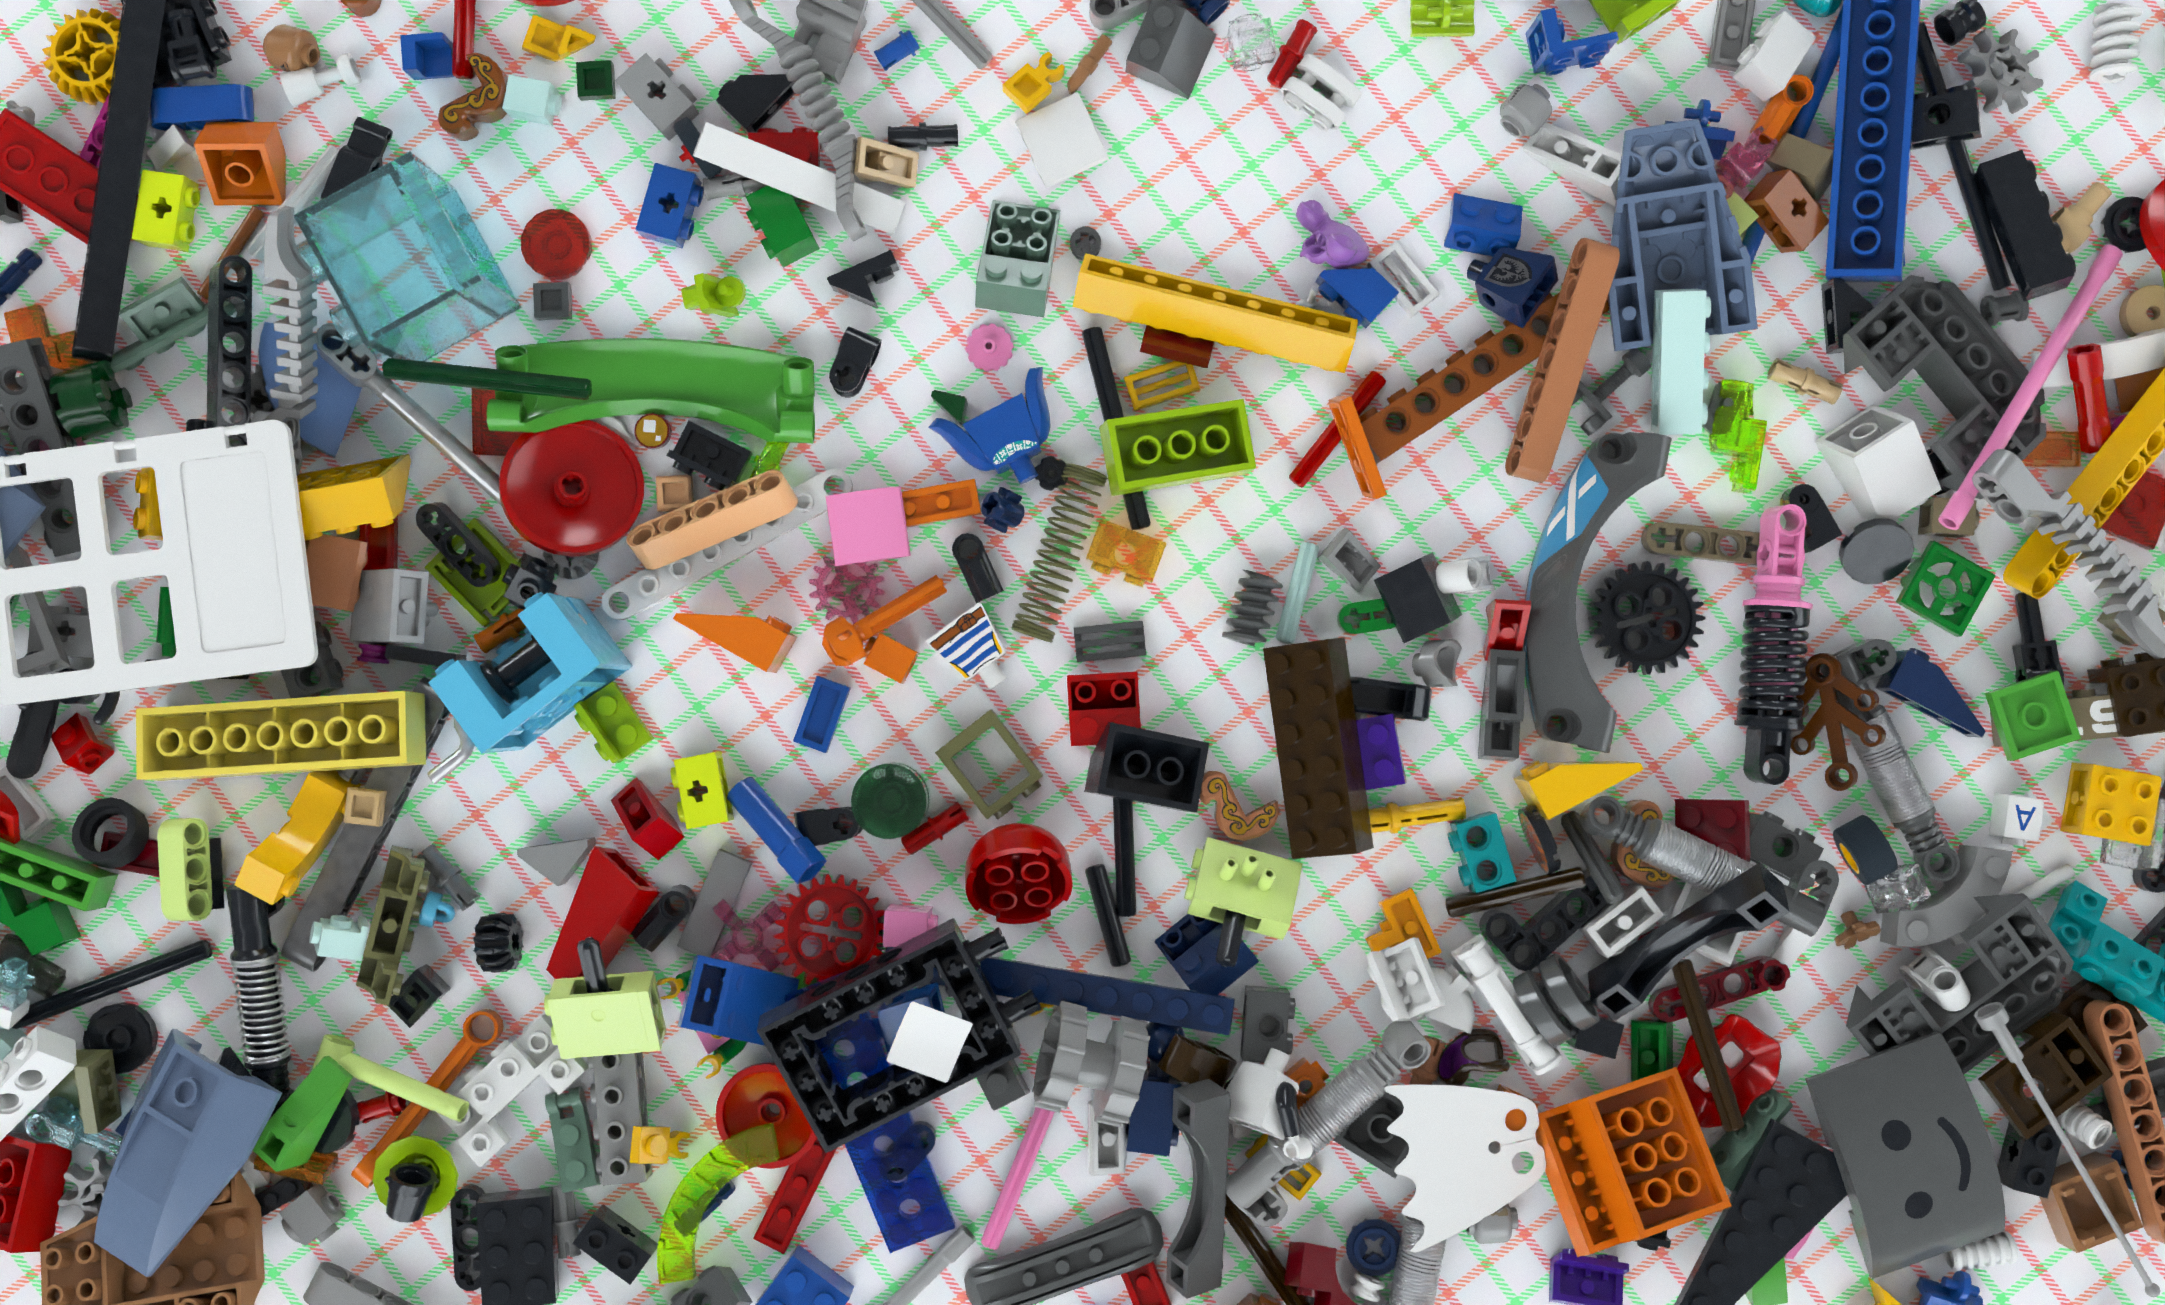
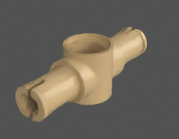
(2077, 218)

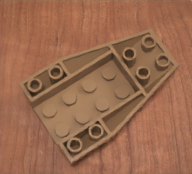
(212, 1264)

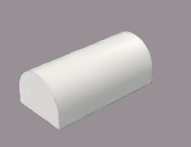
(1105, 1147)

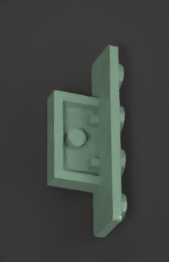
(162, 320)
(1736, 1147)

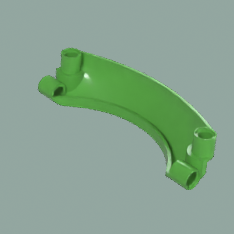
(636, 376)

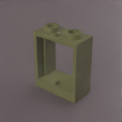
(966, 737)

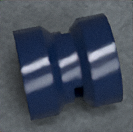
(1208, 10)

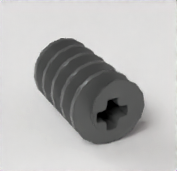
(1252, 609)

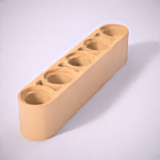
(712, 519)

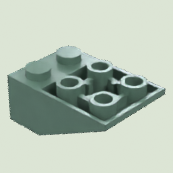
(1017, 258)

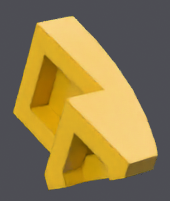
(554, 40)

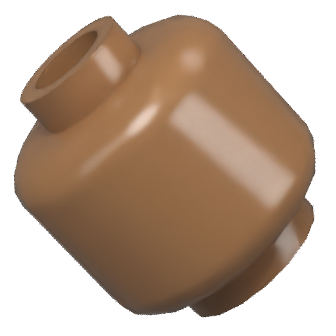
(290, 48)

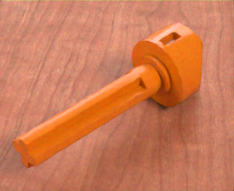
(845, 641)

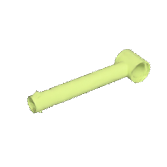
(390, 1080)

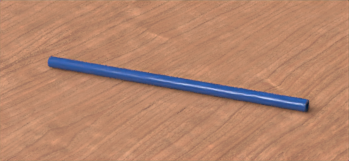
(1806, 115)

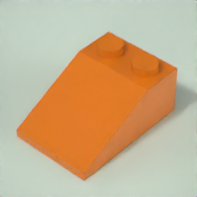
(754, 639)

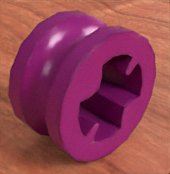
(372, 653)

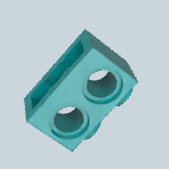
(1491, 848)

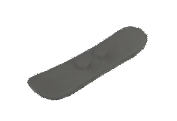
(1067, 1262)

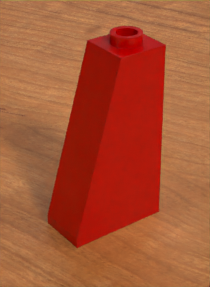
(605, 907)

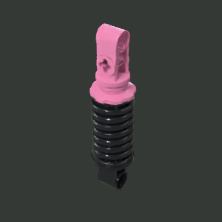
(1773, 646)

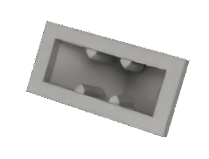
(1349, 560)
(557, 860)

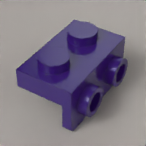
(1380, 752)
(1586, 1279)

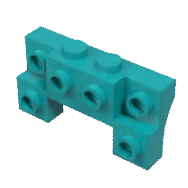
(2106, 954)

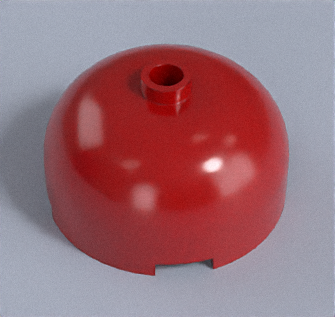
(1018, 873)

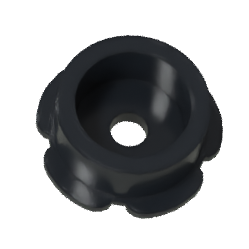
(1046, 481)

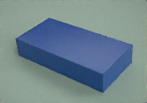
(822, 714)

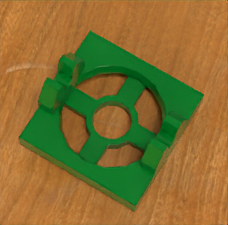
(1979, 579)

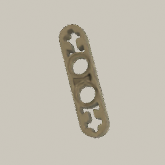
(1710, 543)

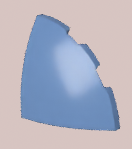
(335, 395)

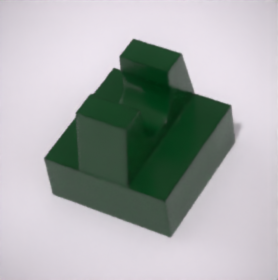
(595, 80)

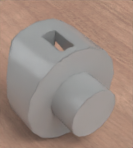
(1437, 662)

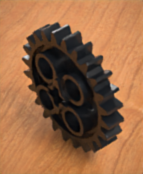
(1638, 588)

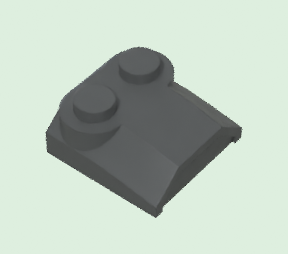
(1371, 1140)

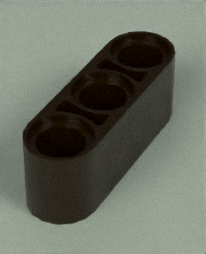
(1196, 1061)

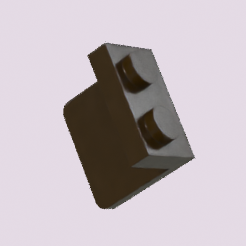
(2134, 692)

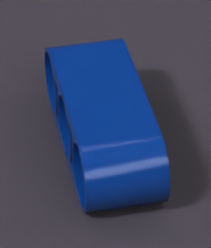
(195, 105)

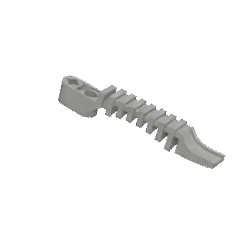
(295, 287)
(2018, 495)

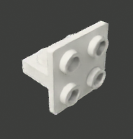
(1405, 981)

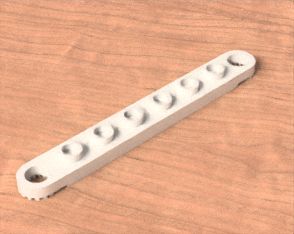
(656, 585)

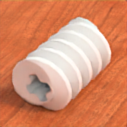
(2113, 42)

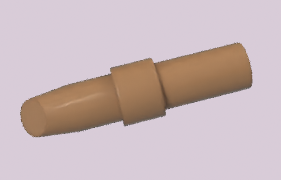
(1088, 63)

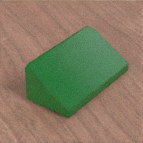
(1650, 1047)

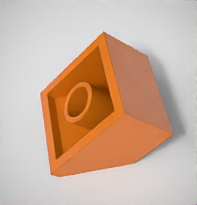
(243, 162)

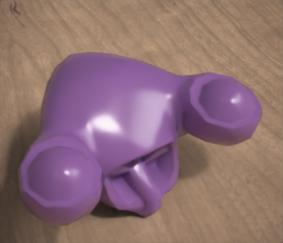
(1330, 240)

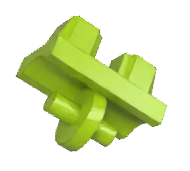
(1442, 18)
(714, 295)

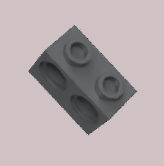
(298, 679)

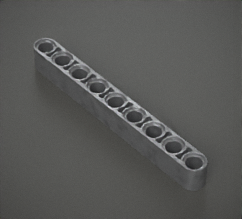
(360, 844)

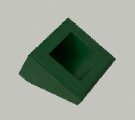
(952, 404)

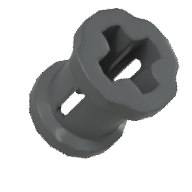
(2004, 308)

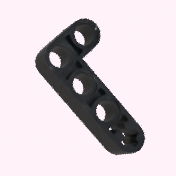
(1530, 932)

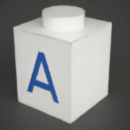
(2016, 818)

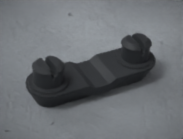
(31, 739)

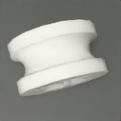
(1367, 1287)

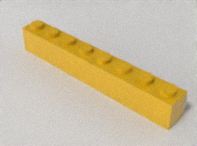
(1215, 313)

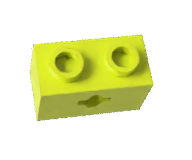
(156, 196)
(708, 771)

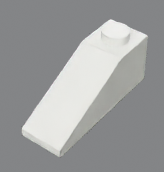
(1577, 160)

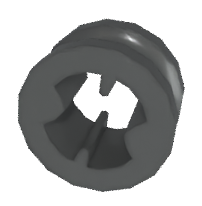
(1076, 238)

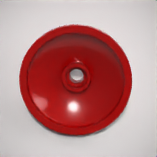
(746, 1105)

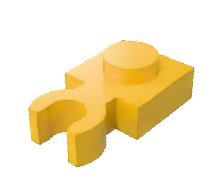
(1032, 85)
(655, 1144)

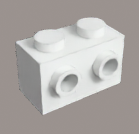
(1773, 56)
(1622, 921)

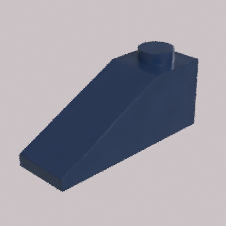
(1928, 690)

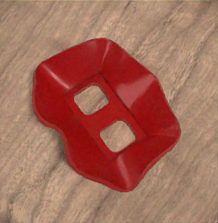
(1749, 1077)

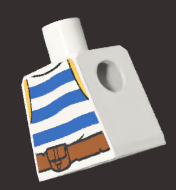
(971, 646)

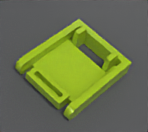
(474, 598)

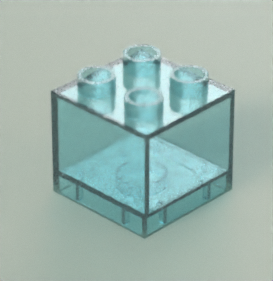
(404, 262)

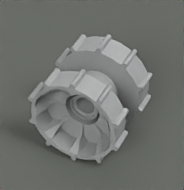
(1109, 1068)

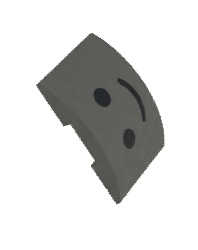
(1910, 1153)

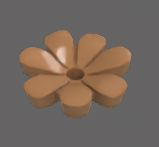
(1855, 930)

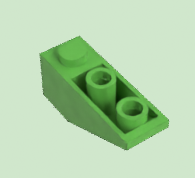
(303, 1117)

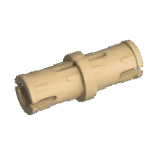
(1805, 381)

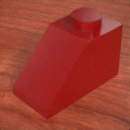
(647, 819)

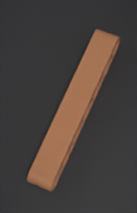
(1562, 360)
(2126, 1108)

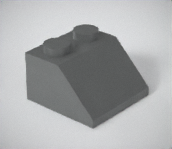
(1170, 48)

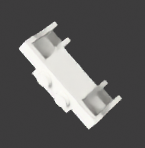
(503, 1080)

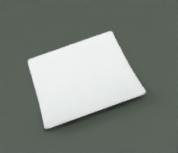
(929, 1041)

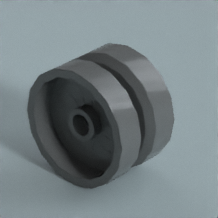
(1555, 1000)

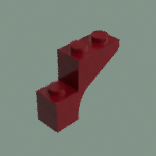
(1314, 1273)

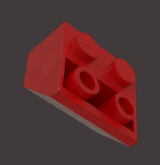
(1100, 700)

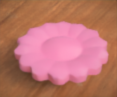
(989, 347)

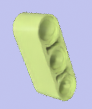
(184, 869)

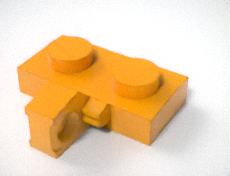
(1403, 921)

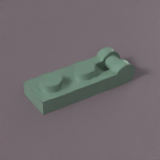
(572, 1140)

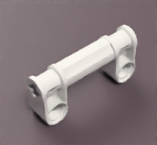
(1486, 972)

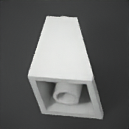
(1880, 463)

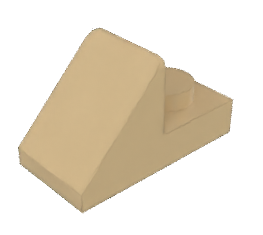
(885, 163)

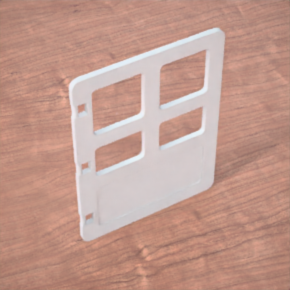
(226, 549)

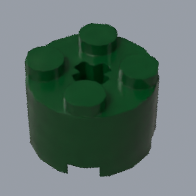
(91, 400)

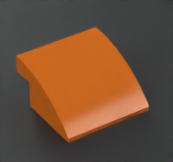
(1629, 1163)

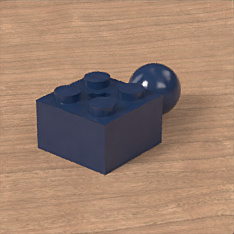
(1150, 1123)

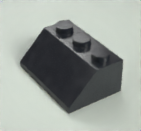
(1147, 767)

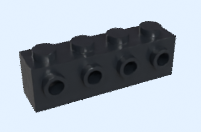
(2024, 225)

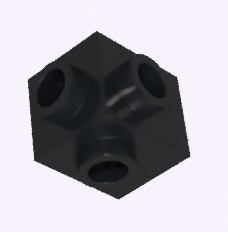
(527, 579)

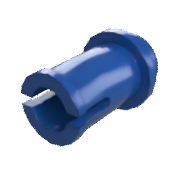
(897, 50)

